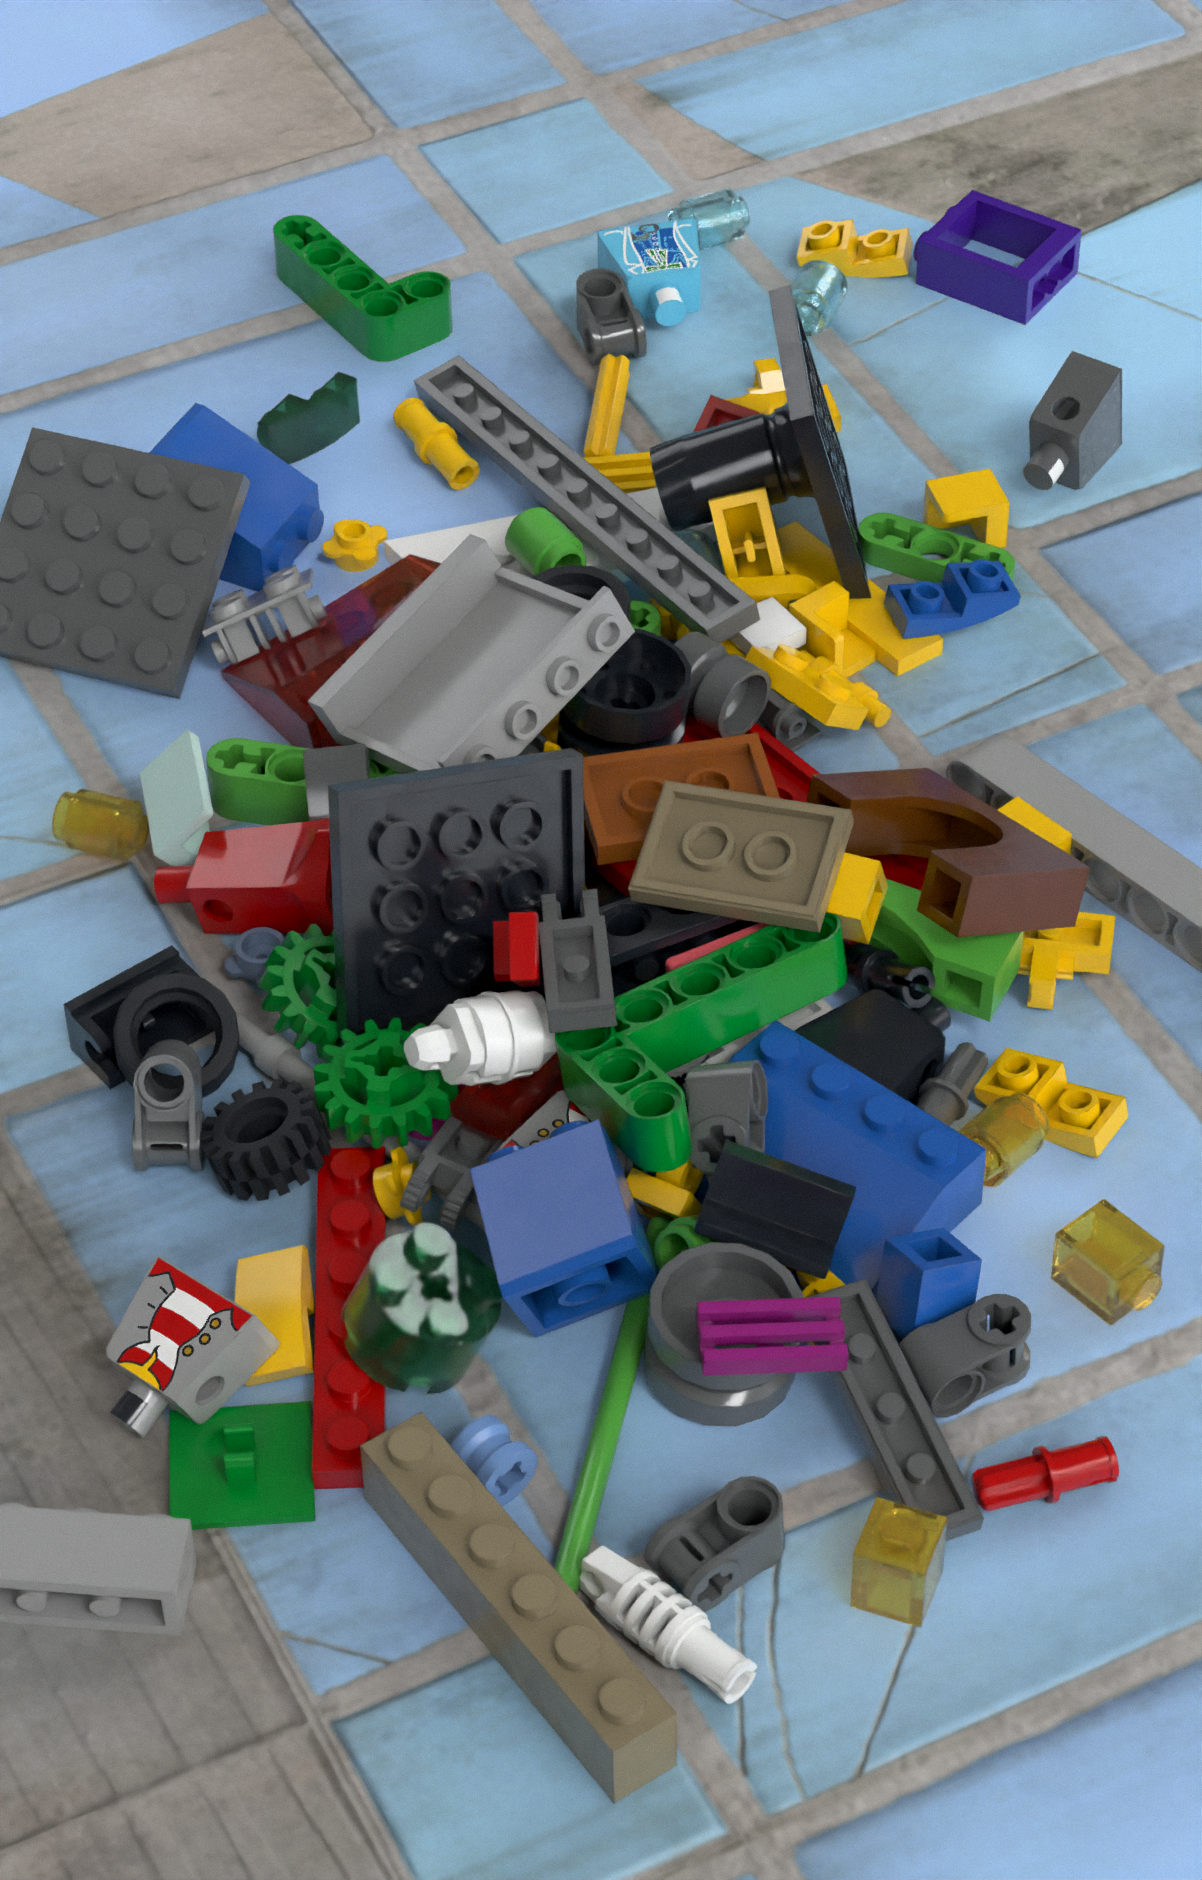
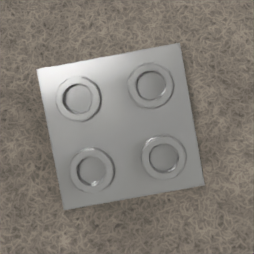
(282, 590)

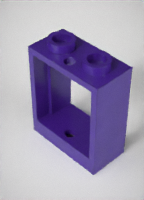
(1015, 293)

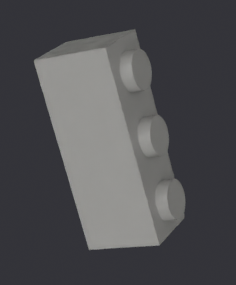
(95, 1569)

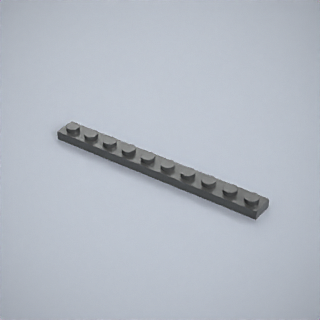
(588, 502)

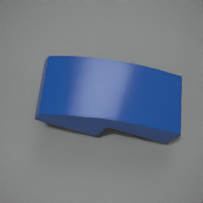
(964, 598)

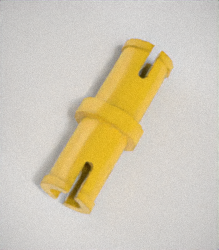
(436, 443)

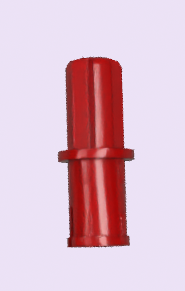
(1045, 1474)

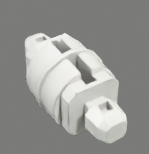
(485, 1039)

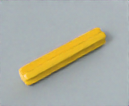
(607, 406)

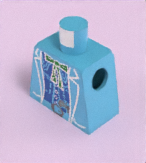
(657, 267)

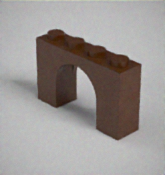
(982, 865)

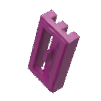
(770, 1326)

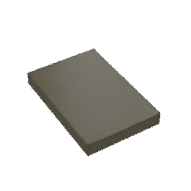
(741, 855)

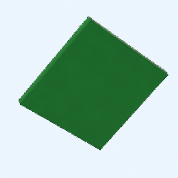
(243, 1466)

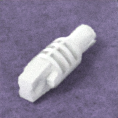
(663, 1623)

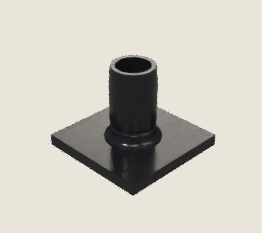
(786, 451)
(429, 868)

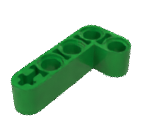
(371, 314)

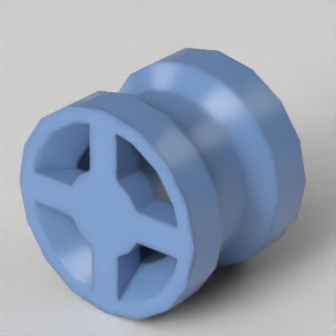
(495, 1459)

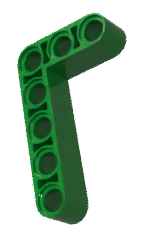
(683, 1015)

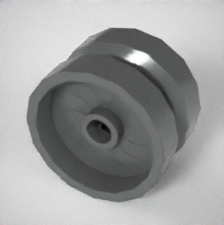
(671, 1336)

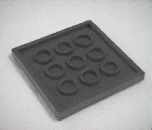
(112, 559)

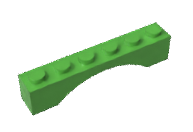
(968, 971)

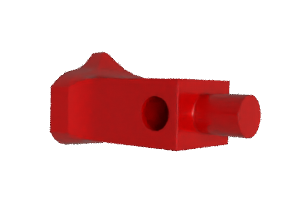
(256, 879)

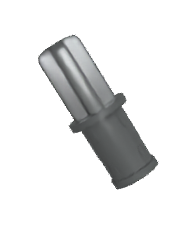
(948, 1092)

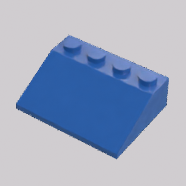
(845, 1125)

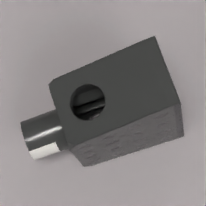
(1075, 424)

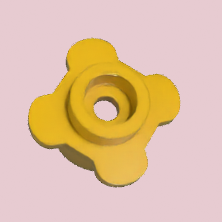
(355, 545)
(390, 1185)

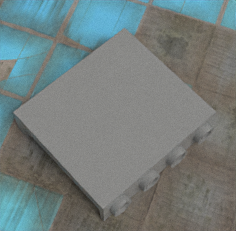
(469, 665)

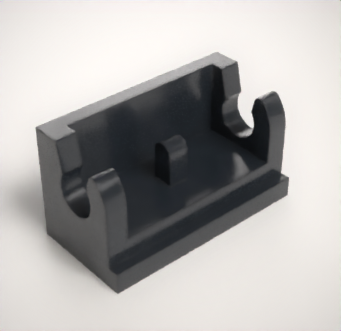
(94, 1013)

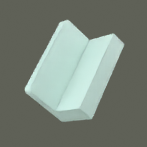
(177, 800)

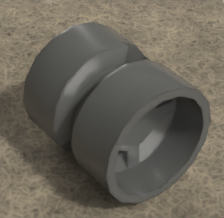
(724, 688)

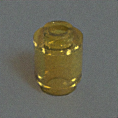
(100, 823)
(1011, 1133)

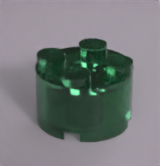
(421, 1310)

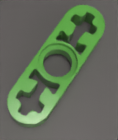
(900, 544)

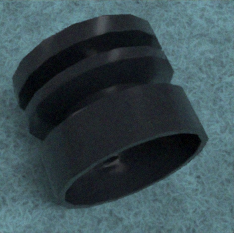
(631, 700)

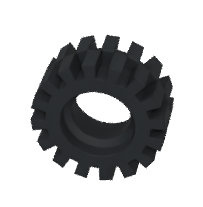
(265, 1140)

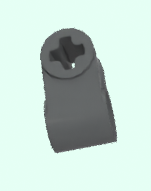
(607, 317)
(725, 1104)
(165, 1119)
(963, 1361)
(710, 1546)

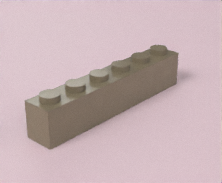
(520, 1608)

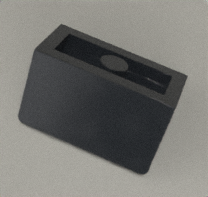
(775, 1208)

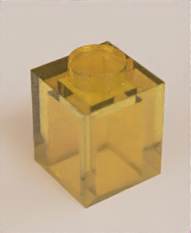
(1108, 1262)
(898, 1562)

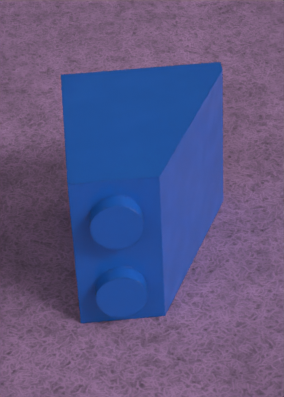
(280, 505)
(563, 1228)

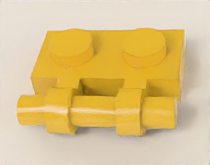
(820, 688)

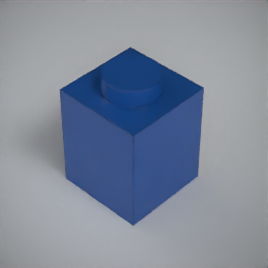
(925, 1278)

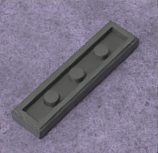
(895, 1417)

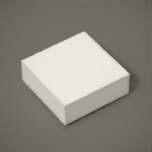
(773, 628)

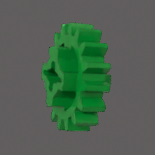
(303, 988)
(376, 1089)

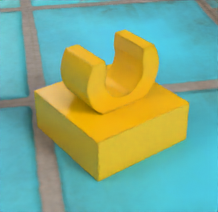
(668, 1193)

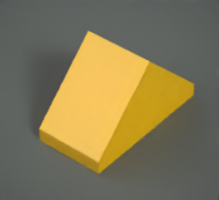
(747, 534)

